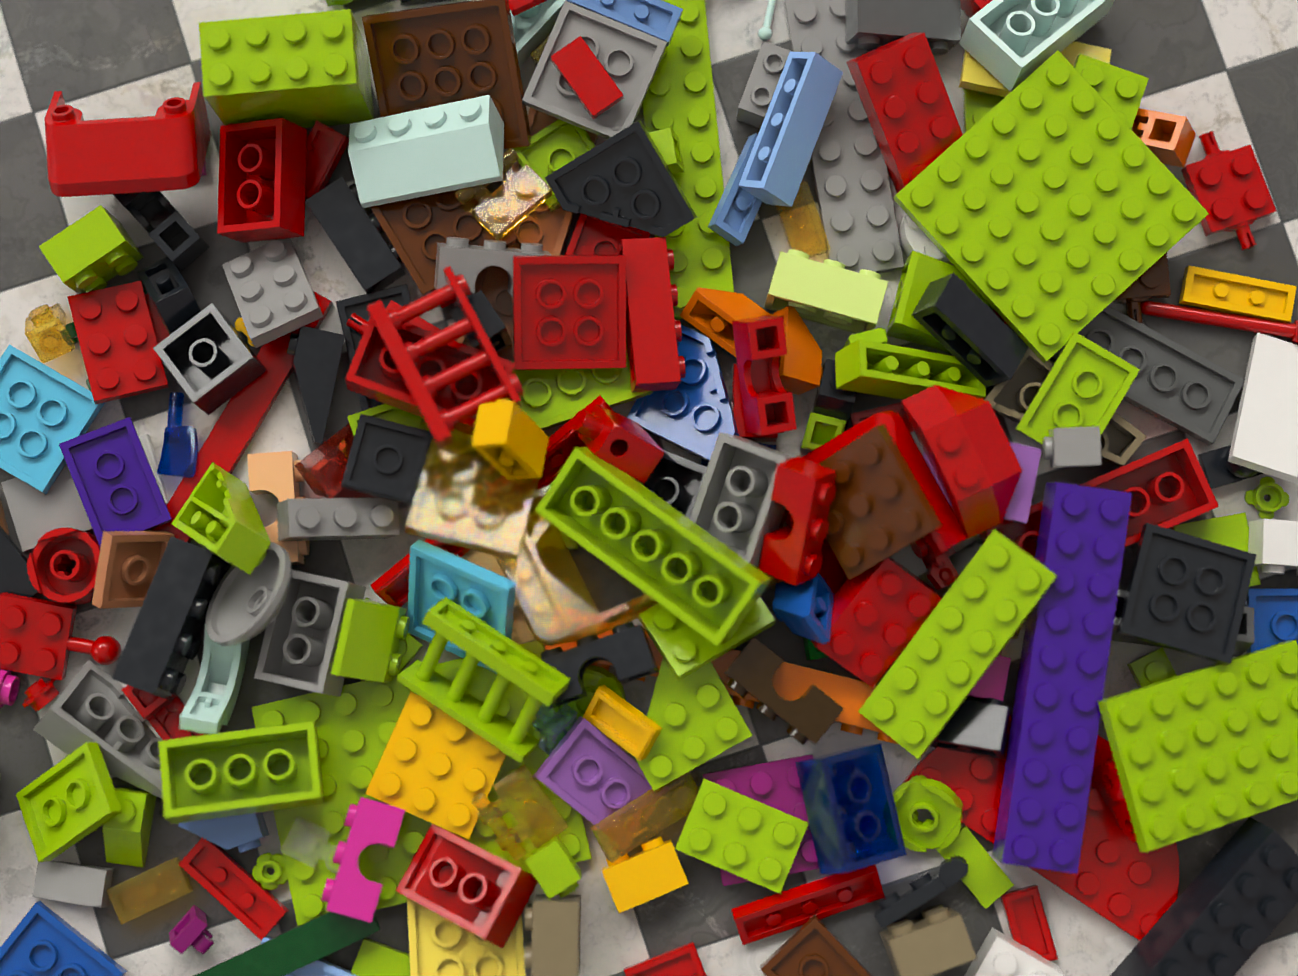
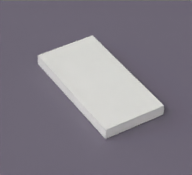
(1268, 410)

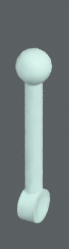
(765, 32)

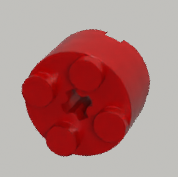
(49, 561)

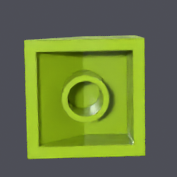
(370, 641)

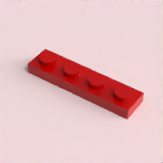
(799, 904)

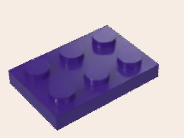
(115, 480)

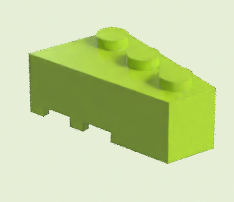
(225, 519)

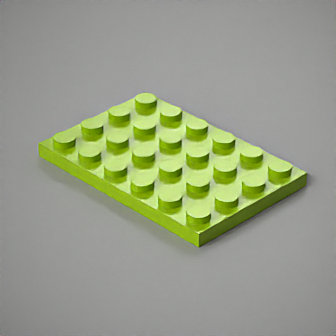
(1207, 745)

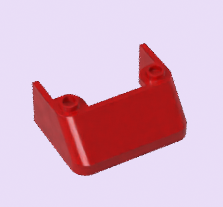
(127, 153)

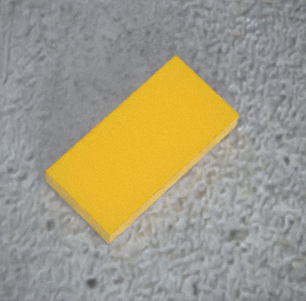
(622, 722)

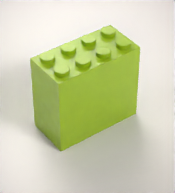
(287, 69)

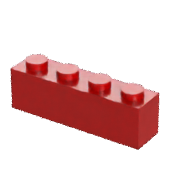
(650, 316)

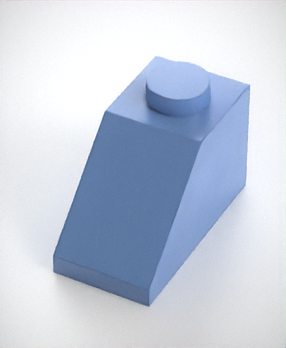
(231, 831)

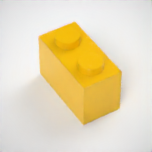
(510, 440)
(645, 874)

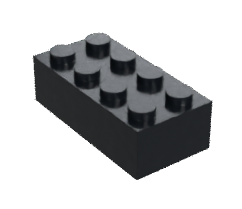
(170, 620)

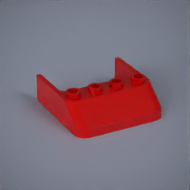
(945, 536)

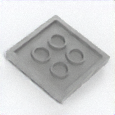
(624, 53)

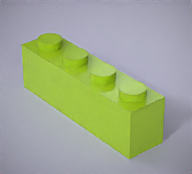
(900, 371)

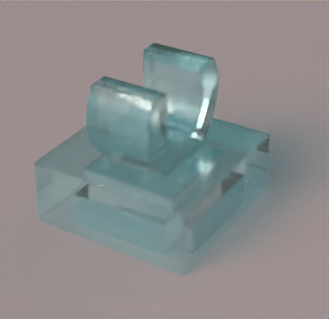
(553, 725)

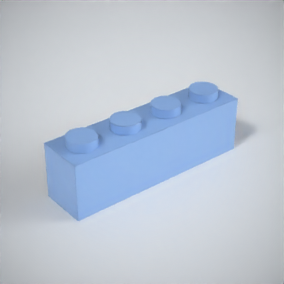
(790, 128)

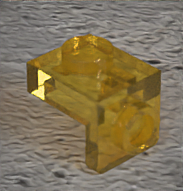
(48, 332)

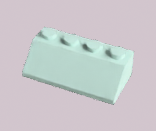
(427, 151)

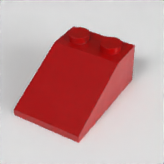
(467, 885)

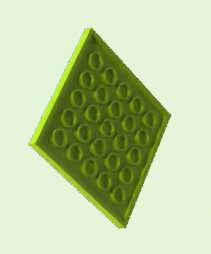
(1050, 206)

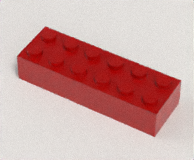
(1164, 489)

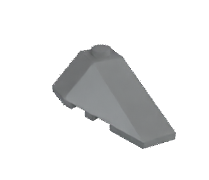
(97, 711)

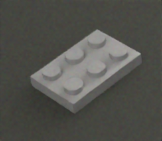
(272, 291)

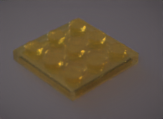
(470, 501)

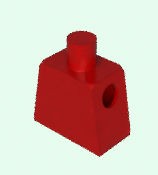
(609, 435)

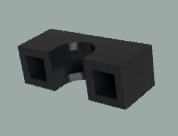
(165, 226)
(625, 649)

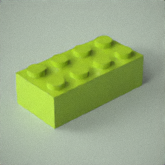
(241, 772)

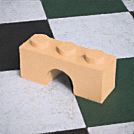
(277, 475)

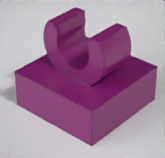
(191, 931)

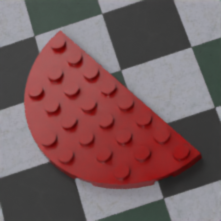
(1113, 874)

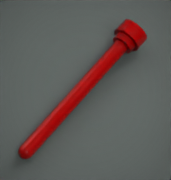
(1221, 319)

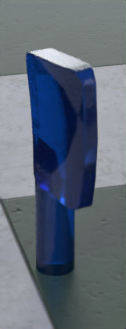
(179, 444)

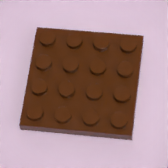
(448, 57)

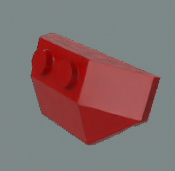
(966, 454)

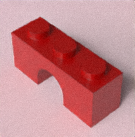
(764, 400)
(807, 494)

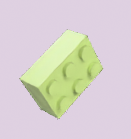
(826, 292)

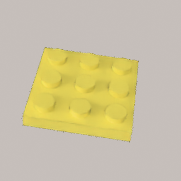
(448, 949)

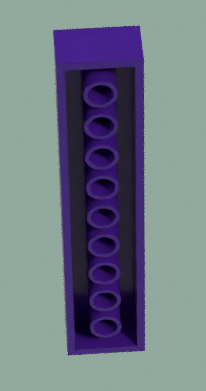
(1062, 679)

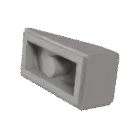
(73, 883)

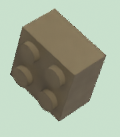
(555, 936)
(928, 943)

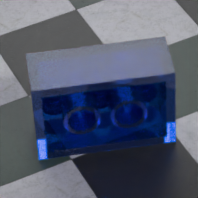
(850, 809)

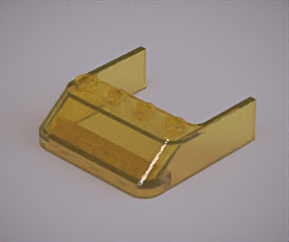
(553, 591)

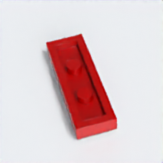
(233, 887)

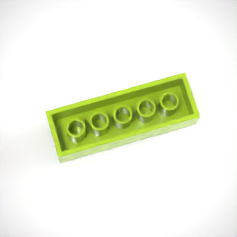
(653, 545)

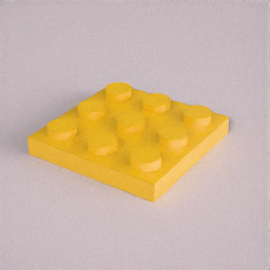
(435, 767)

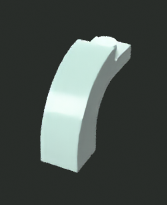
(215, 687)

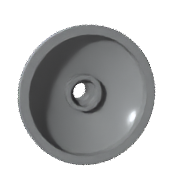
(247, 602)

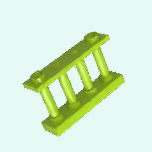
(500, 654)

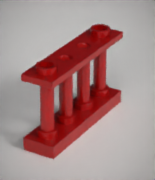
(408, 354)

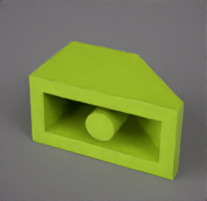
(129, 831)

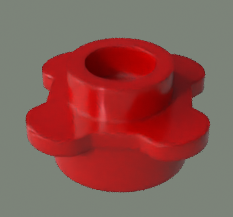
(40, 694)

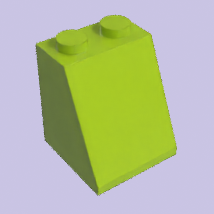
(914, 279)

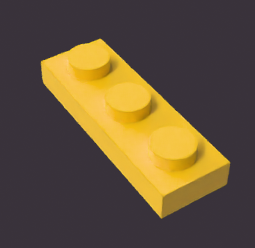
(1237, 294)

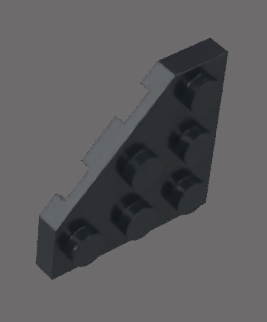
(624, 184)

